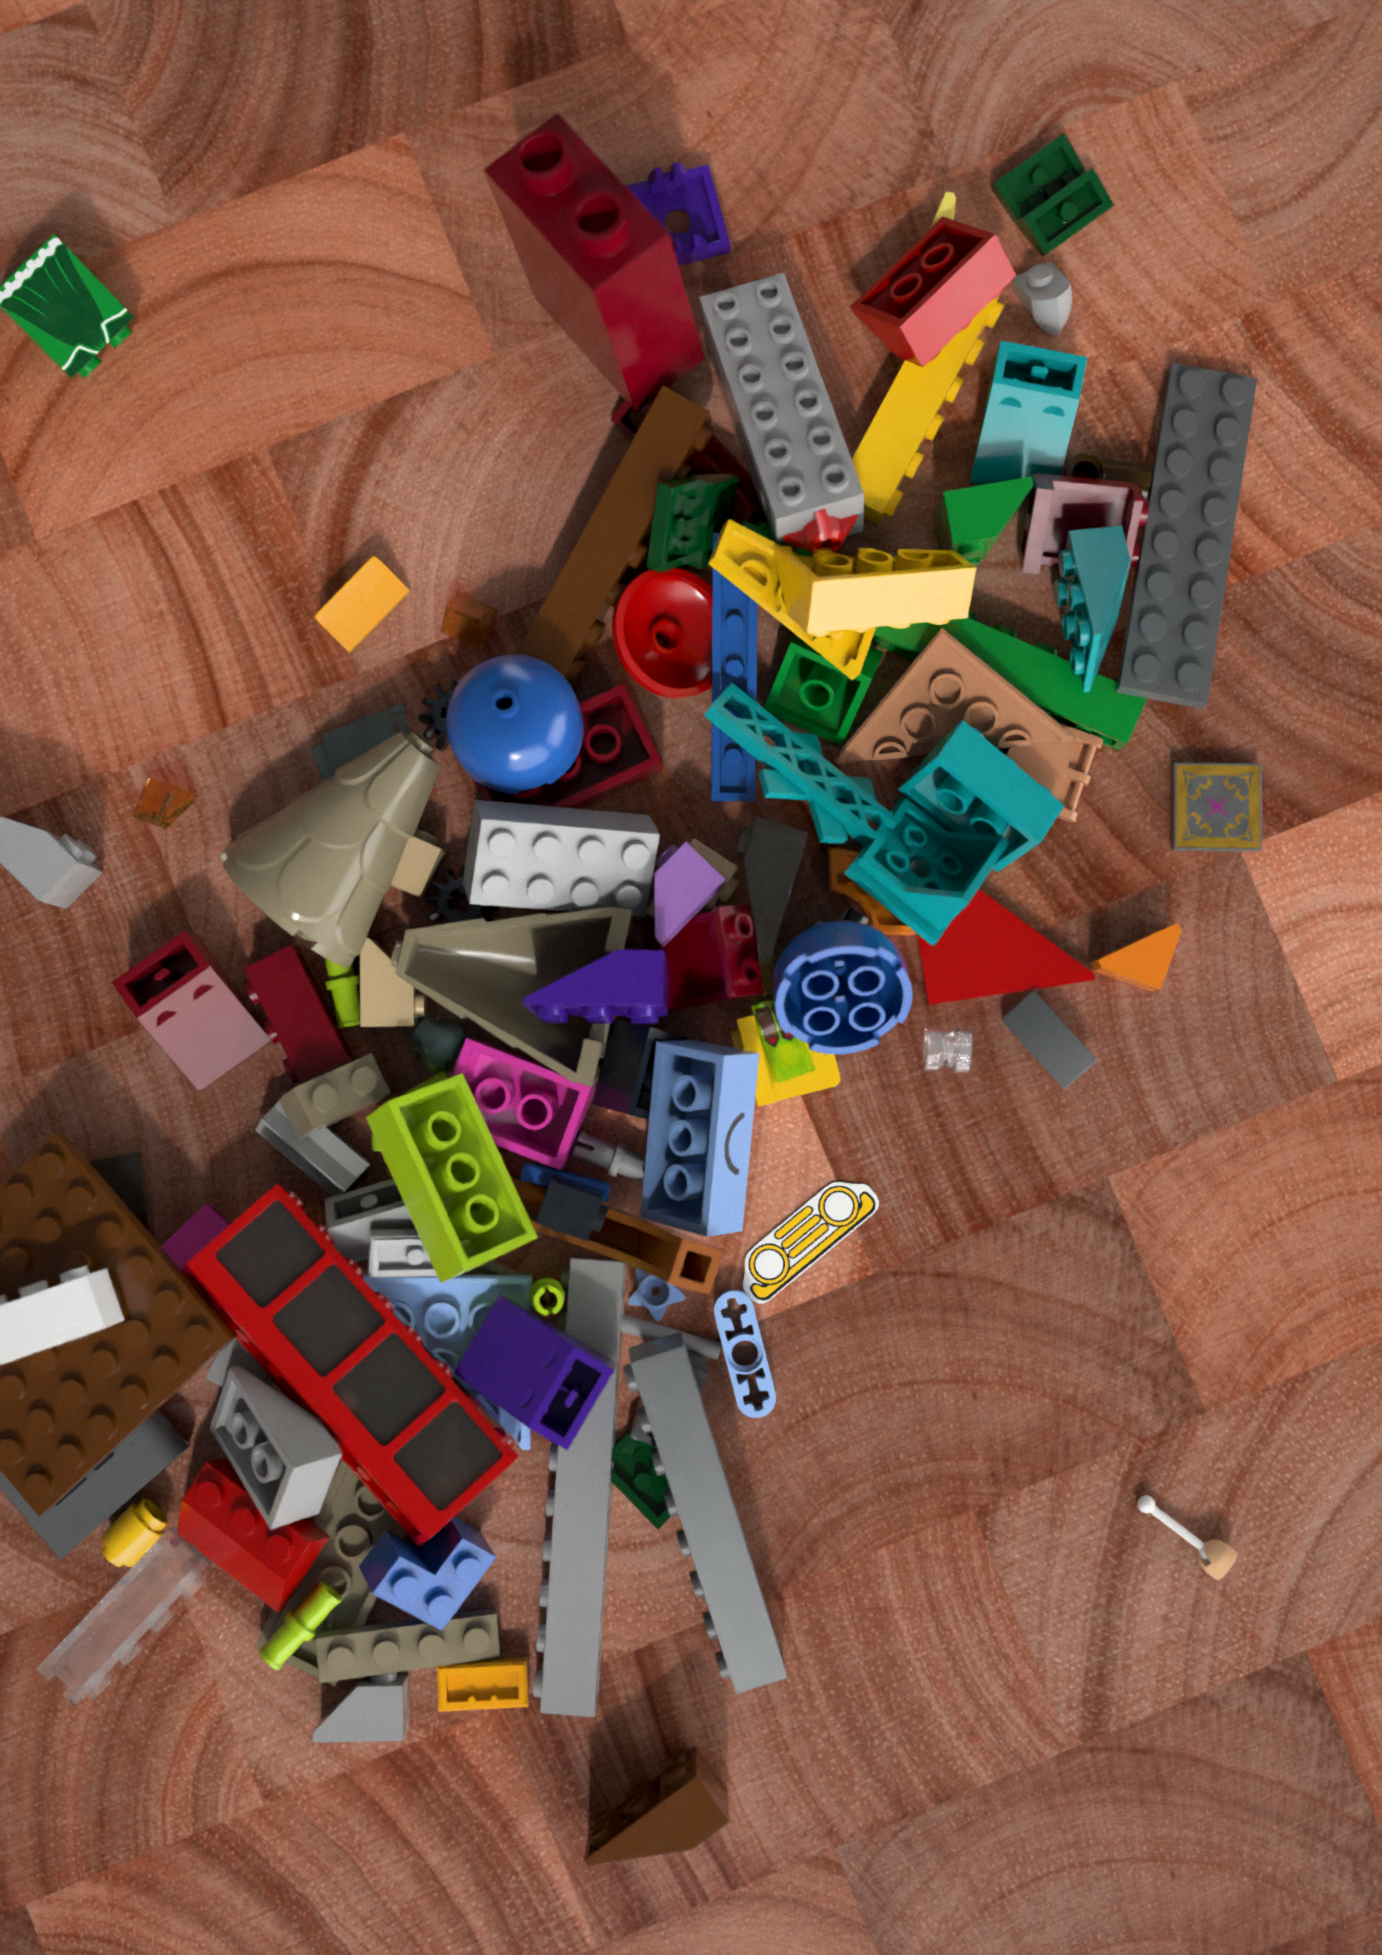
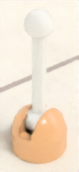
(1213, 1555)

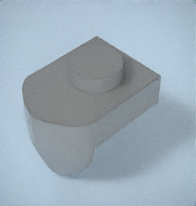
(1046, 295)

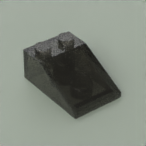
(768, 874)

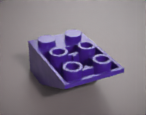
(615, 985)
(535, 1371)

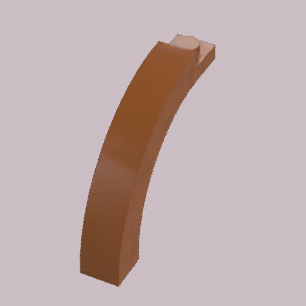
(637, 1242)

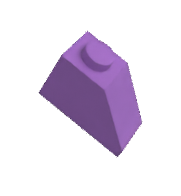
(681, 889)

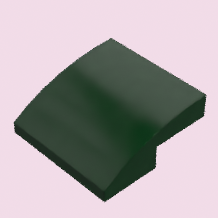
(1052, 195)
(686, 518)
(638, 1480)

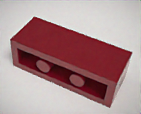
(297, 1014)

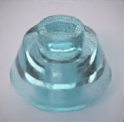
(437, 1042)

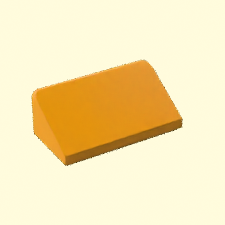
(361, 604)

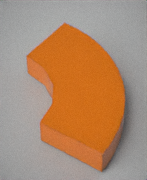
(879, 916)

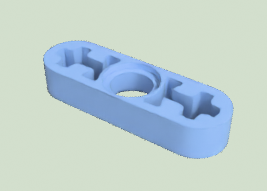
(741, 1387)

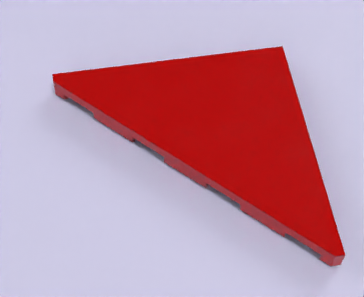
(992, 954)

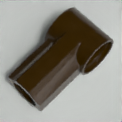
(1110, 470)

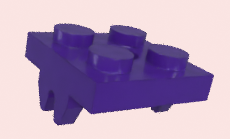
(696, 196)

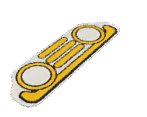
(806, 1238)

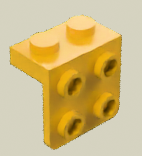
(767, 1090)

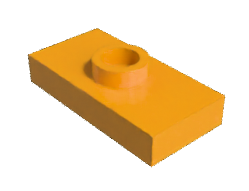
(483, 1684)

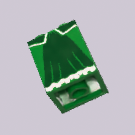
(64, 308)

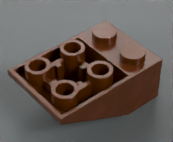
(661, 1814)

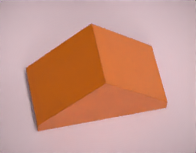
(1142, 961)

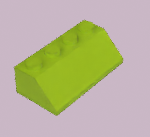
(451, 1177)

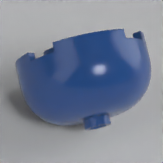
(514, 723)
(841, 987)

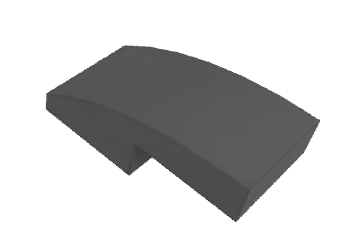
(1049, 1040)

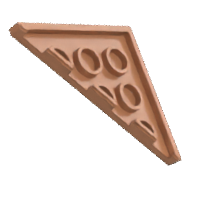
(938, 693)

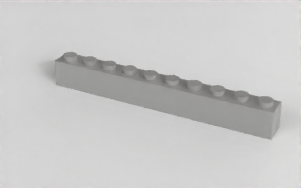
(581, 1503)

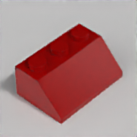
(935, 290)
(231, 1532)

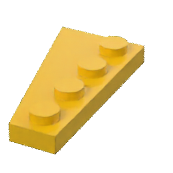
(751, 566)

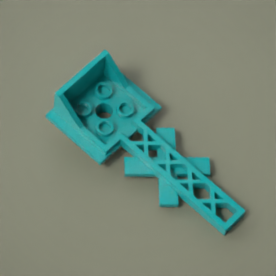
(904, 864)

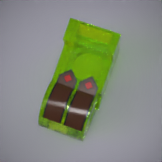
(784, 1052)

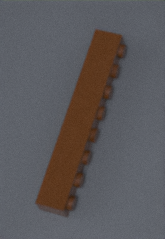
(616, 534)

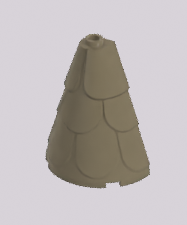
(337, 847)
(491, 966)

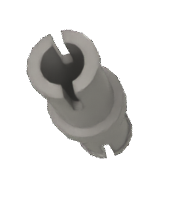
(610, 1156)

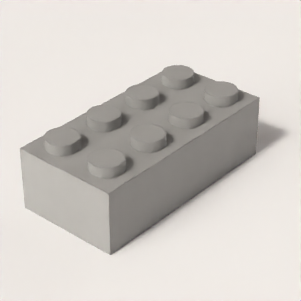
(559, 858)

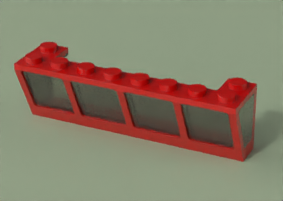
(350, 1363)

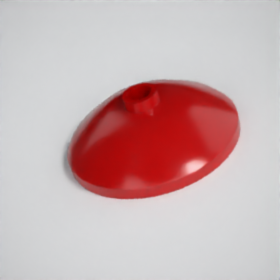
(680, 612)

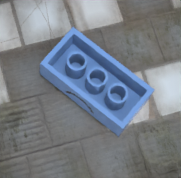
(699, 1136)

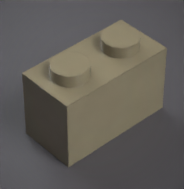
(334, 1096)

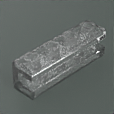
(124, 1615)

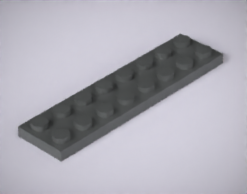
(1187, 536)

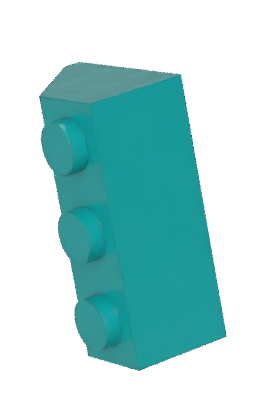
(981, 791)

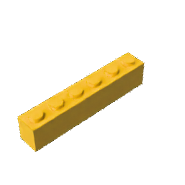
(911, 415)

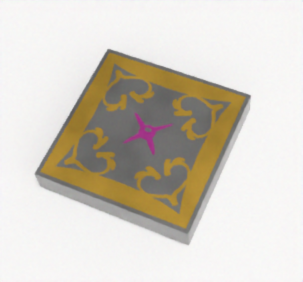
(1216, 807)

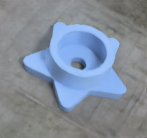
(655, 1303)

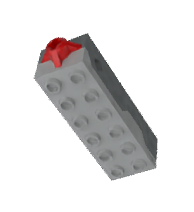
(782, 415)

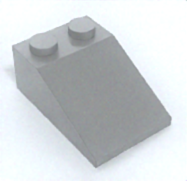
(47, 865)
(274, 1448)

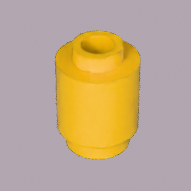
(133, 1533)

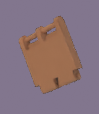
(1055, 766)

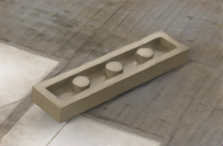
(406, 1645)

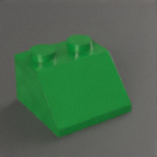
(977, 516)
(818, 694)

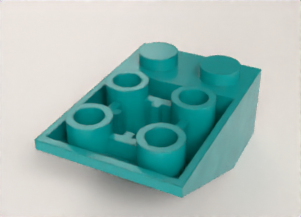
(1027, 413)
(1091, 594)

